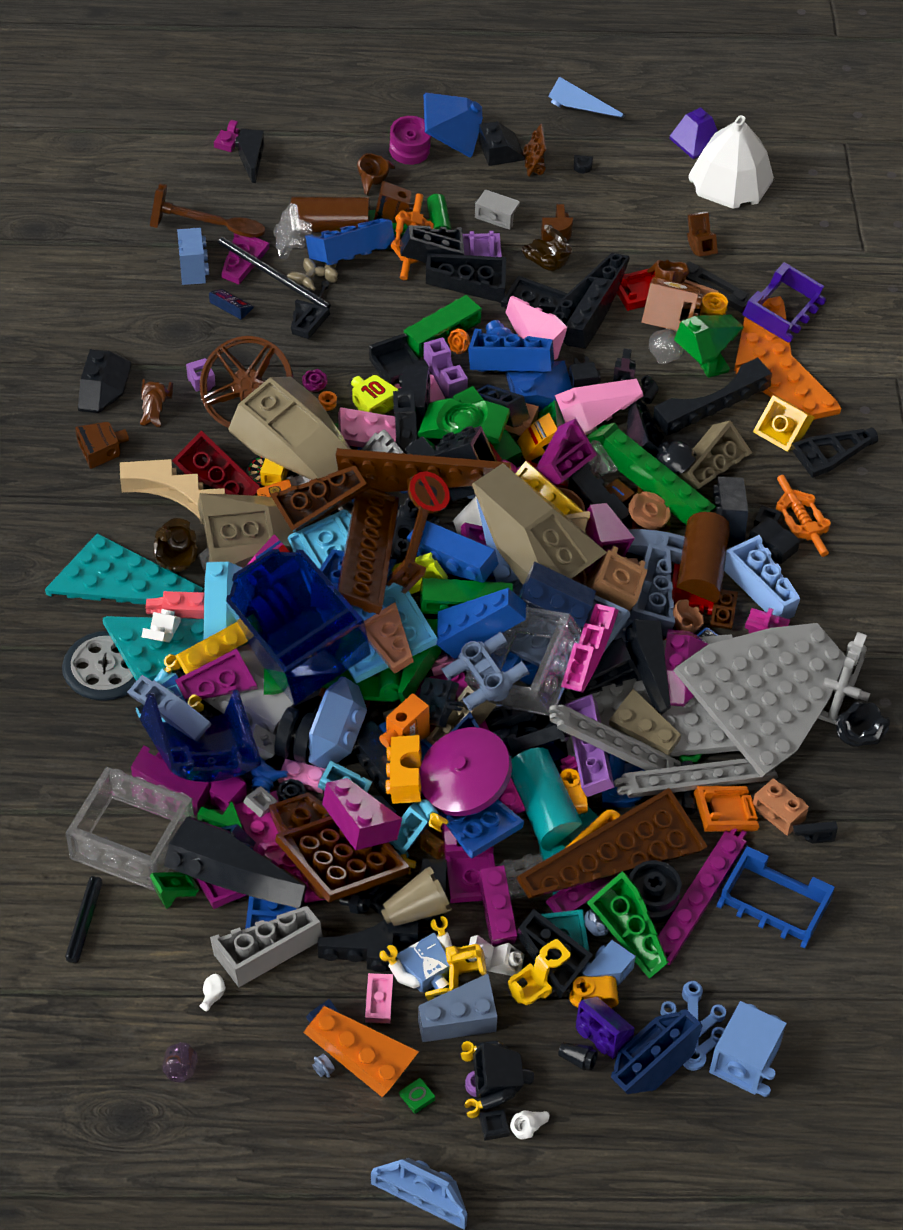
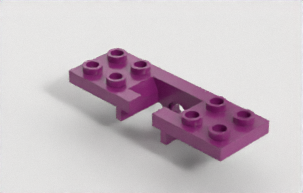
(462, 870)

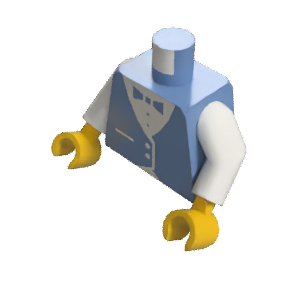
(423, 963)

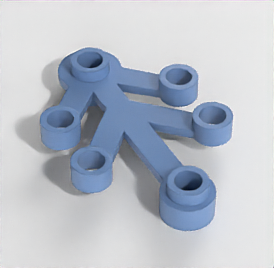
(693, 999)

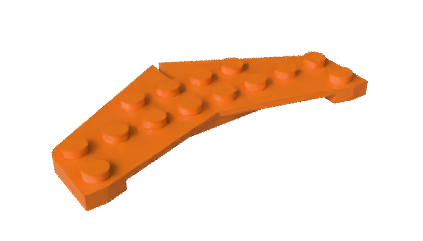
(788, 377)

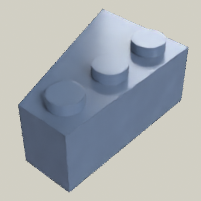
(459, 1012)

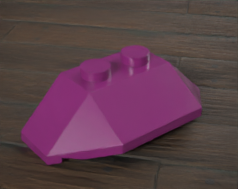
(680, 647)

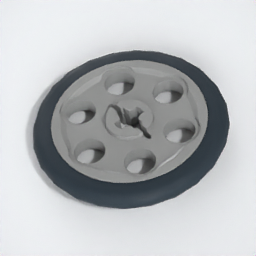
(77, 678)

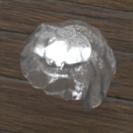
(664, 346)

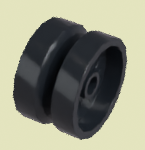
(293, 735)
(658, 887)

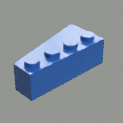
(350, 241)
(510, 352)
(457, 553)

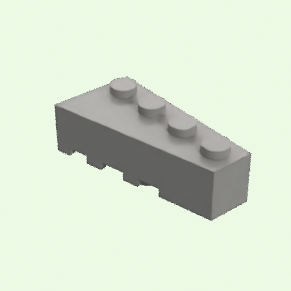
(267, 944)

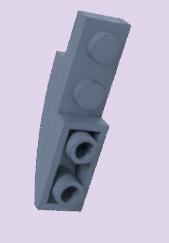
(664, 539)
(171, 707)

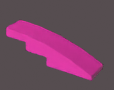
(590, 649)

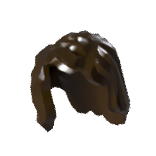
(550, 254)
(175, 545)

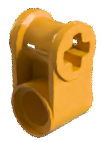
(575, 790)
(601, 987)

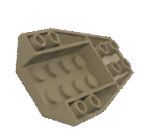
(288, 428)

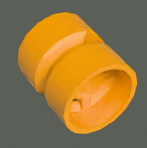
(714, 304)

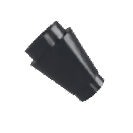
(579, 1055)

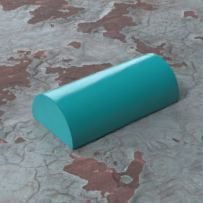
(544, 796)

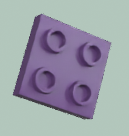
(482, 244)

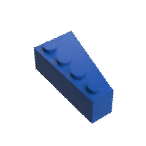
(478, 620)

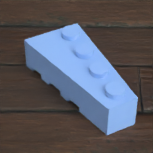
(761, 578)

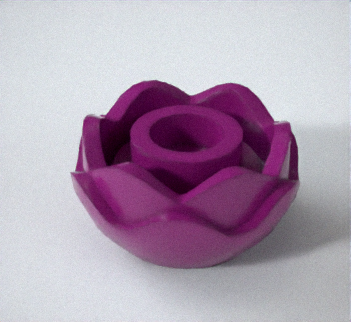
(314, 380)

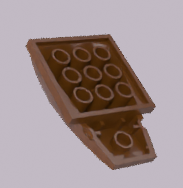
(325, 854)

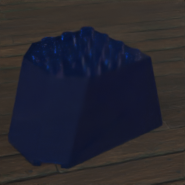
(296, 622)

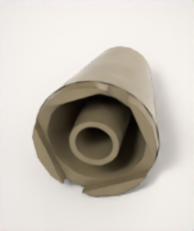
(417, 900)

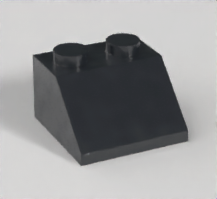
(499, 144)

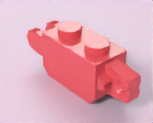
(184, 604)

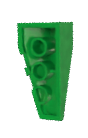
(417, 671)

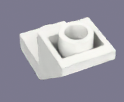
(162, 626)
(499, 959)

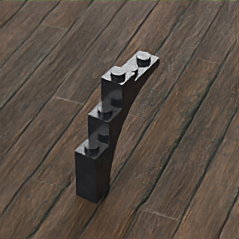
(370, 942)

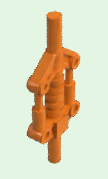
(408, 218)
(808, 529)

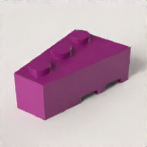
(566, 453)
(157, 772)

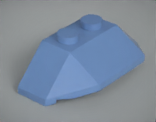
(336, 723)
(422, 1187)

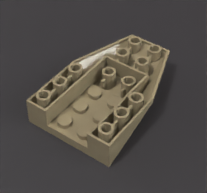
(240, 526)
(531, 527)

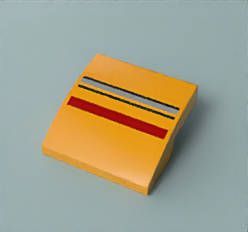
(536, 437)

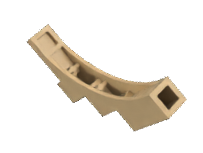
(161, 479)

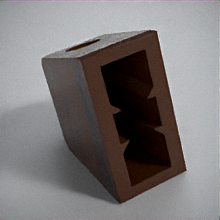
(391, 201)
(100, 442)

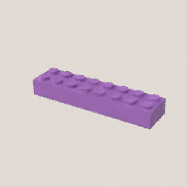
(591, 761)

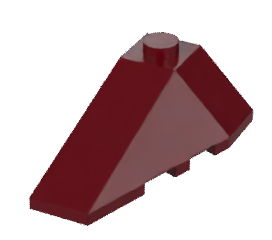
(214, 467)

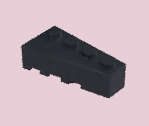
(468, 274)

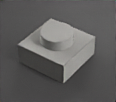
(259, 801)

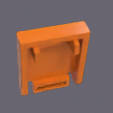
(730, 808)

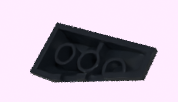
(642, 429)

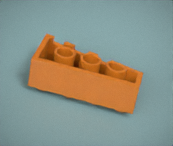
(360, 1049)

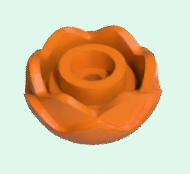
(459, 341)

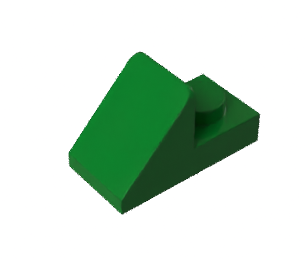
(215, 818)
(172, 885)

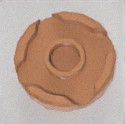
(649, 510)

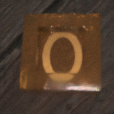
(431, 844)

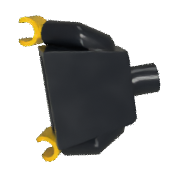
(496, 1073)

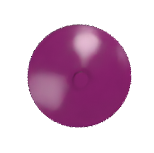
(465, 771)

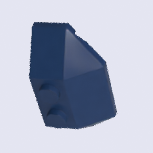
(656, 1052)

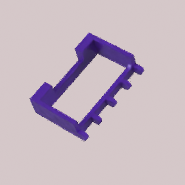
(775, 323)

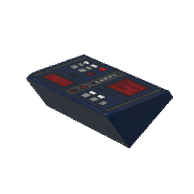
(230, 303)

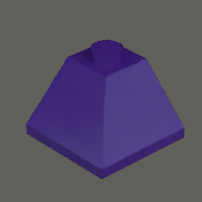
(694, 132)

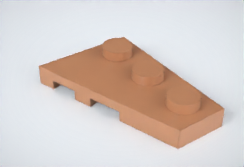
(388, 638)

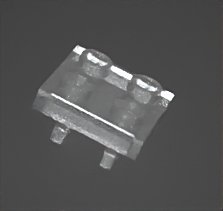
(288, 231)

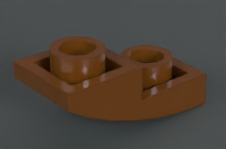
(724, 610)

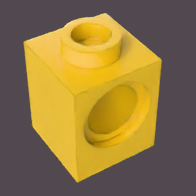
(272, 473)

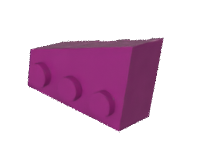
(360, 815)

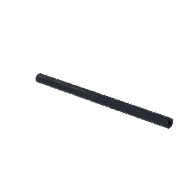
(273, 273)

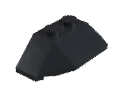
(102, 380)

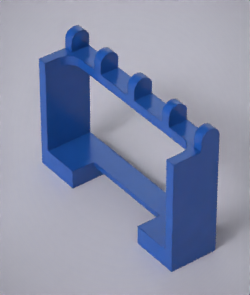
(757, 863)

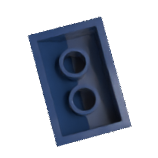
(557, 593)

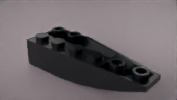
(590, 300)

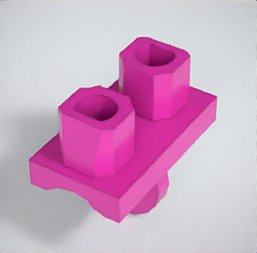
(761, 620)

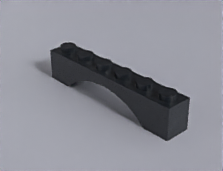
(679, 413)

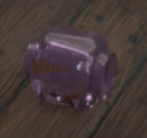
(179, 1062)

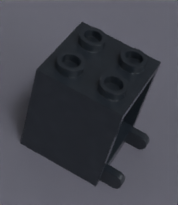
(467, 444)

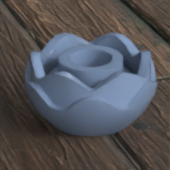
(594, 924)

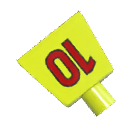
(373, 394)

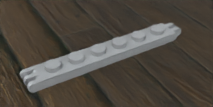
(609, 739)
(689, 777)

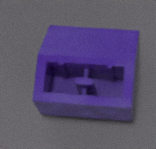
(603, 1026)

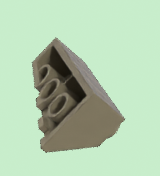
(715, 454)

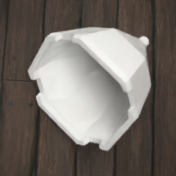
(733, 167)

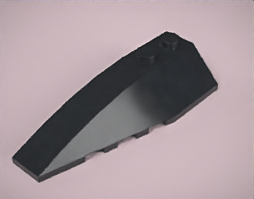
(227, 862)

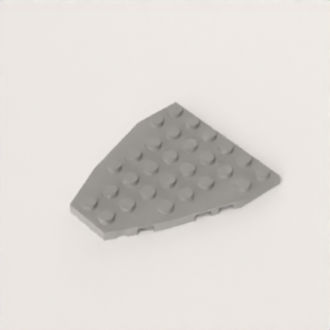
(765, 688)

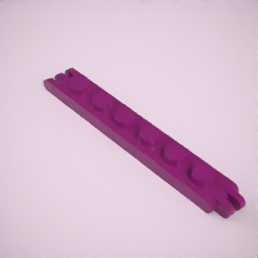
(701, 892)

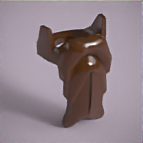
(153, 397)

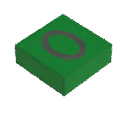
(417, 1095)

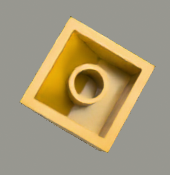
(783, 423)

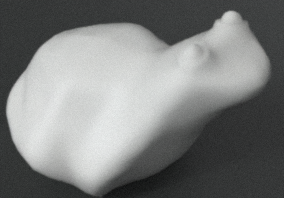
(213, 990)
(527, 1122)

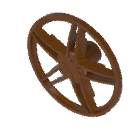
(244, 379)

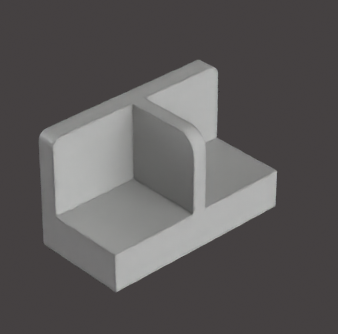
(496, 209)

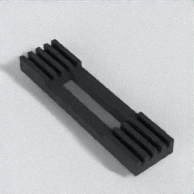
(738, 298)

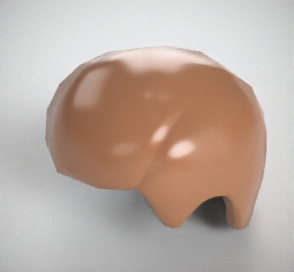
(687, 617)

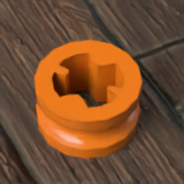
(328, 395)

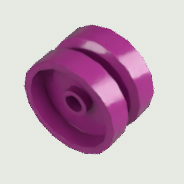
(409, 141)

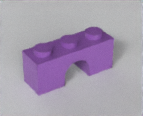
(449, 377)

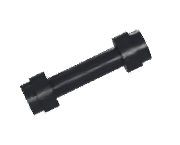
(688, 802)

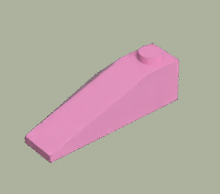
(535, 323)
(597, 402)

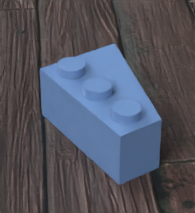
(192, 256)

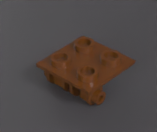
(534, 152)

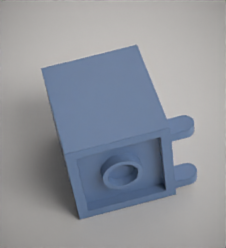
(748, 1049)

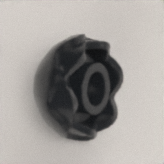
(290, 786)

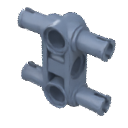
(477, 659)

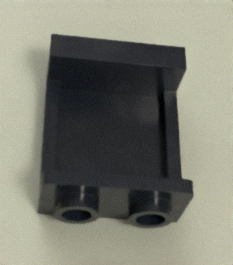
(391, 357)

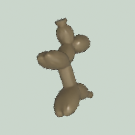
(311, 270)

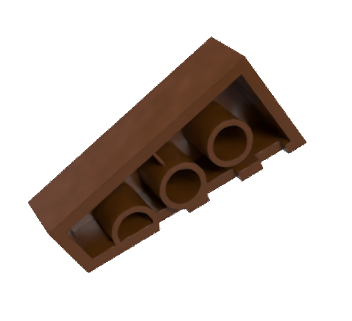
(319, 497)

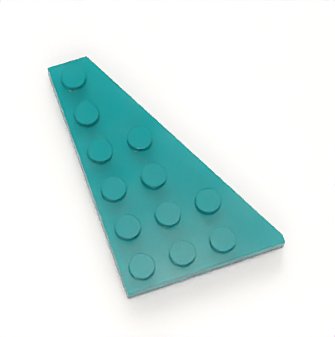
(116, 573)

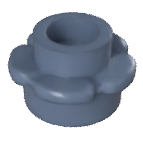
(323, 1066)

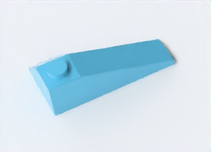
(217, 587)

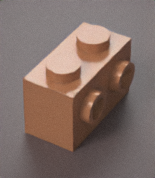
(780, 806)

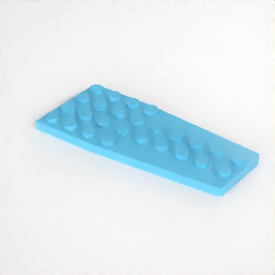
(331, 534)

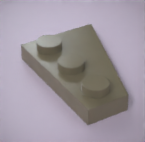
(644, 723)

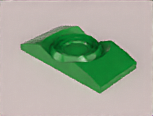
(454, 416)

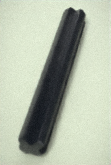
(83, 919)

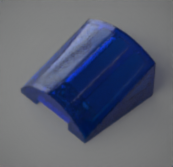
(219, 754)

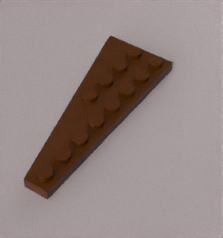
(394, 470)
(645, 833)

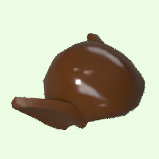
(373, 170)
(670, 270)

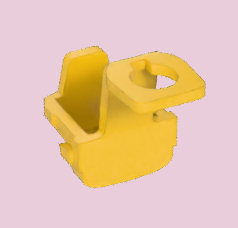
(456, 959)
(537, 976)

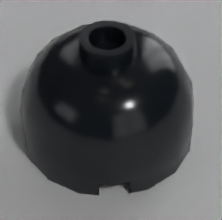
(676, 456)

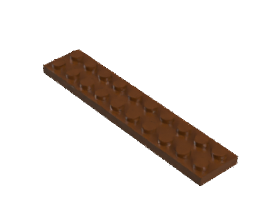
(368, 550)

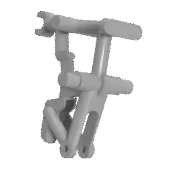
(847, 680)

